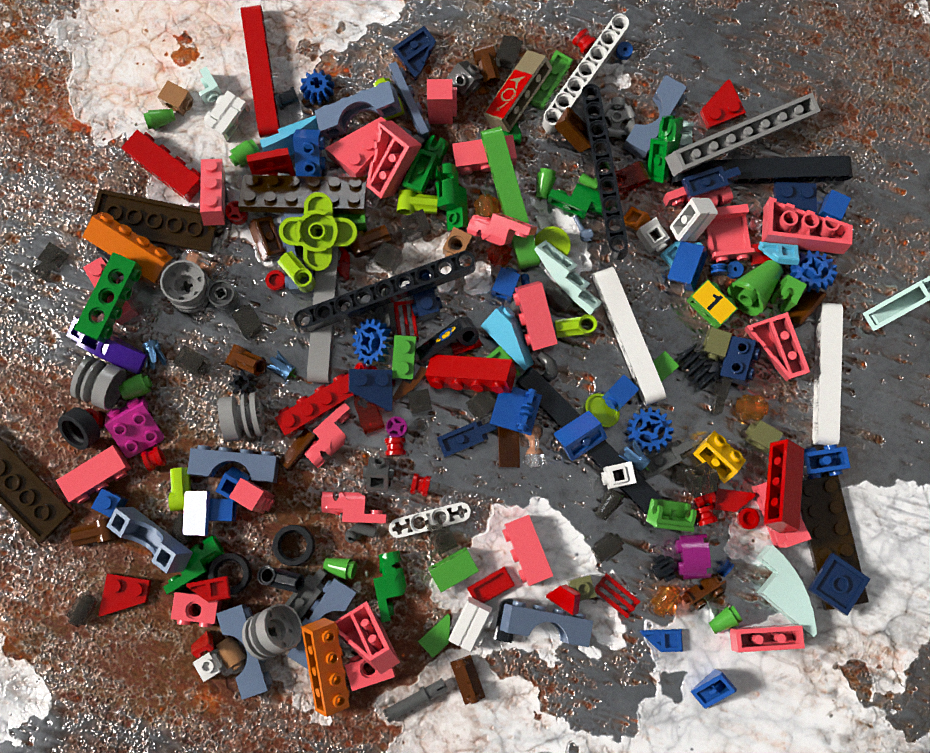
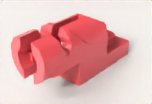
(678, 196)
(499, 228)
(330, 436)
(352, 507)

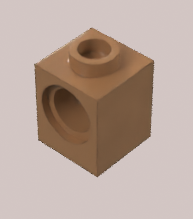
(176, 98)
(457, 236)

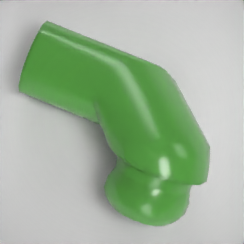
(588, 181)

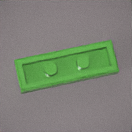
(560, 65)

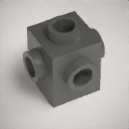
(465, 77)
(378, 474)

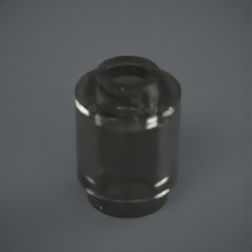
(557, 299)
(177, 531)
(607, 547)
(82, 609)

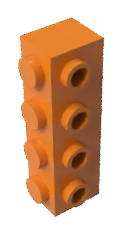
(120, 239)
(325, 666)

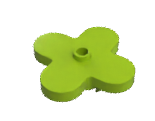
(318, 215)

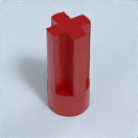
(458, 348)

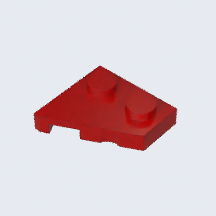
(722, 107)
(271, 162)
(122, 593)

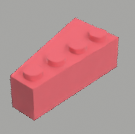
(809, 231)

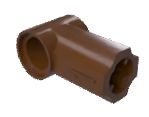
(486, 60)
(369, 240)
(244, 360)
(92, 533)

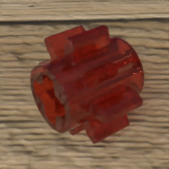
(499, 254)

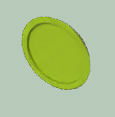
(556, 237)
(604, 414)

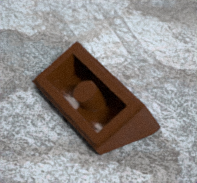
(573, 129)
(266, 238)
(805, 307)
(508, 448)
(297, 449)

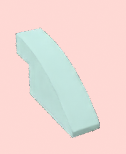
(898, 304)
(786, 590)

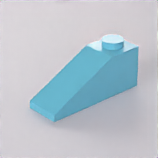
(507, 332)

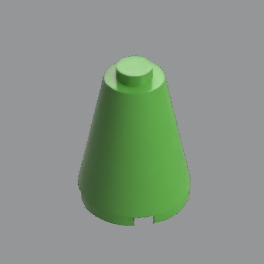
(756, 287)

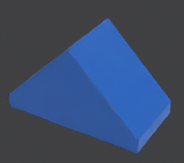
(713, 688)

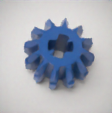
(317, 79)

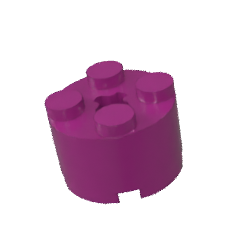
(694, 556)

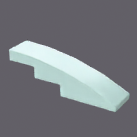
(563, 272)

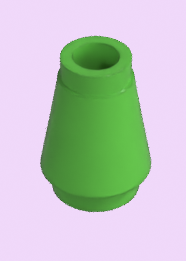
(158, 118)
(545, 182)
(341, 567)
(725, 620)

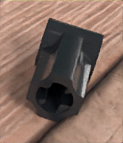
(281, 579)
(498, 634)

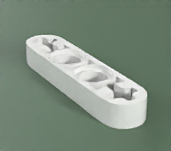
(429, 515)

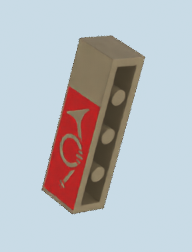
(518, 90)

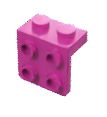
(133, 427)

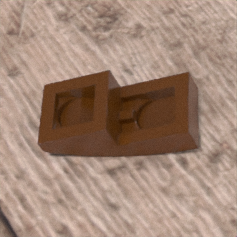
(405, 387)

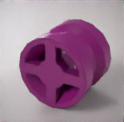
(394, 424)

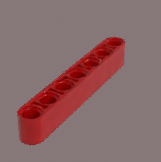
(260, 70)

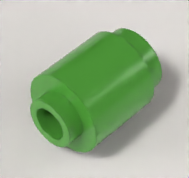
(239, 153)
(135, 386)

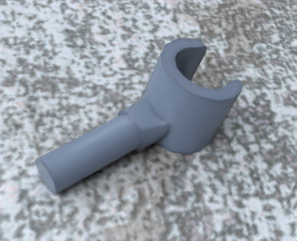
(585, 234)

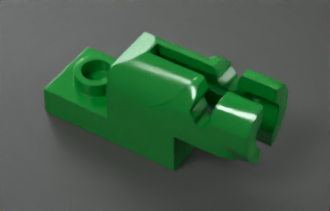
(662, 146)
(424, 164)
(451, 196)
(579, 203)
(197, 565)
(390, 585)

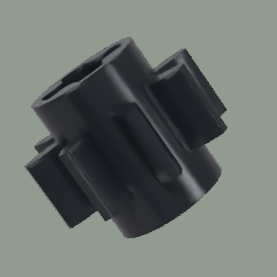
(239, 380)
(664, 568)

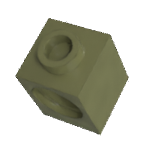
(716, 344)
(761, 435)
(584, 586)

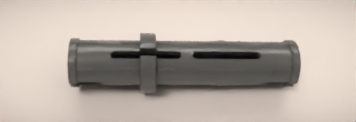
(415, 700)

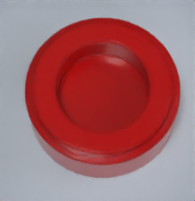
(275, 280)
(748, 518)

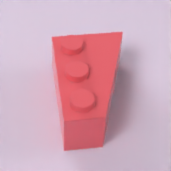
(355, 150)
(392, 159)
(780, 345)
(780, 540)
(367, 637)

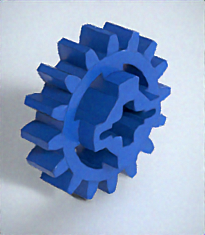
(814, 270)
(372, 341)
(648, 422)

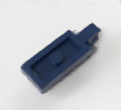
(709, 181)
(464, 437)

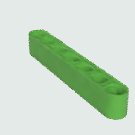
(509, 193)

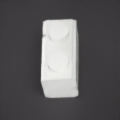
(226, 115)
(693, 219)
(471, 624)

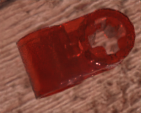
(632, 177)
(369, 417)

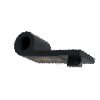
(461, 328)

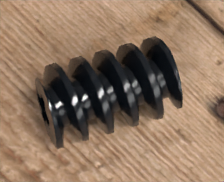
(697, 367)

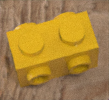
(720, 456)

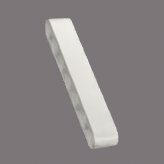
(589, 65)
(629, 336)
(827, 374)

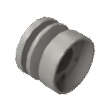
(178, 278)
(97, 383)
(238, 417)
(272, 632)

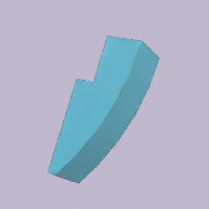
(284, 138)

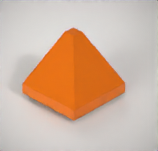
(636, 218)

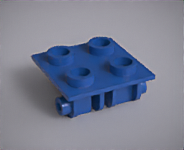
(516, 410)

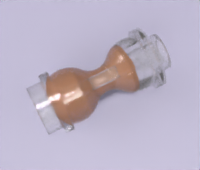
(214, 270)
(534, 455)

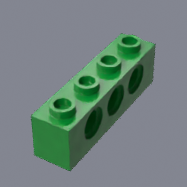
(107, 286)

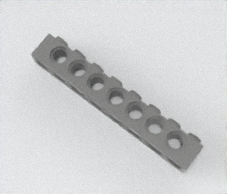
(742, 134)

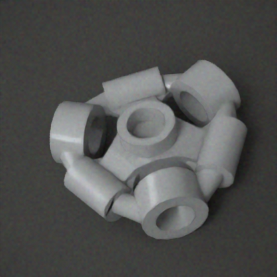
(617, 117)

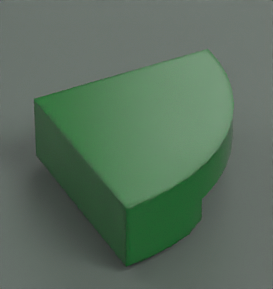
(516, 132)

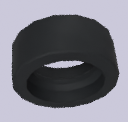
(79, 428)
(310, 548)
(243, 562)

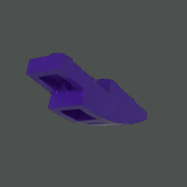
(113, 350)

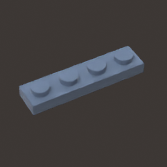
(407, 94)

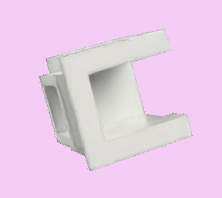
(647, 240)
(608, 477)
(209, 665)

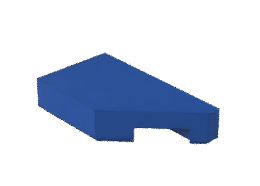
(665, 639)

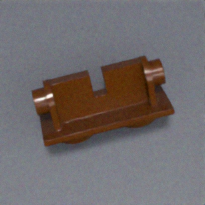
(698, 598)
(468, 680)

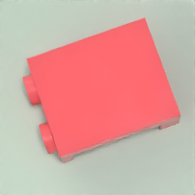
(729, 235)

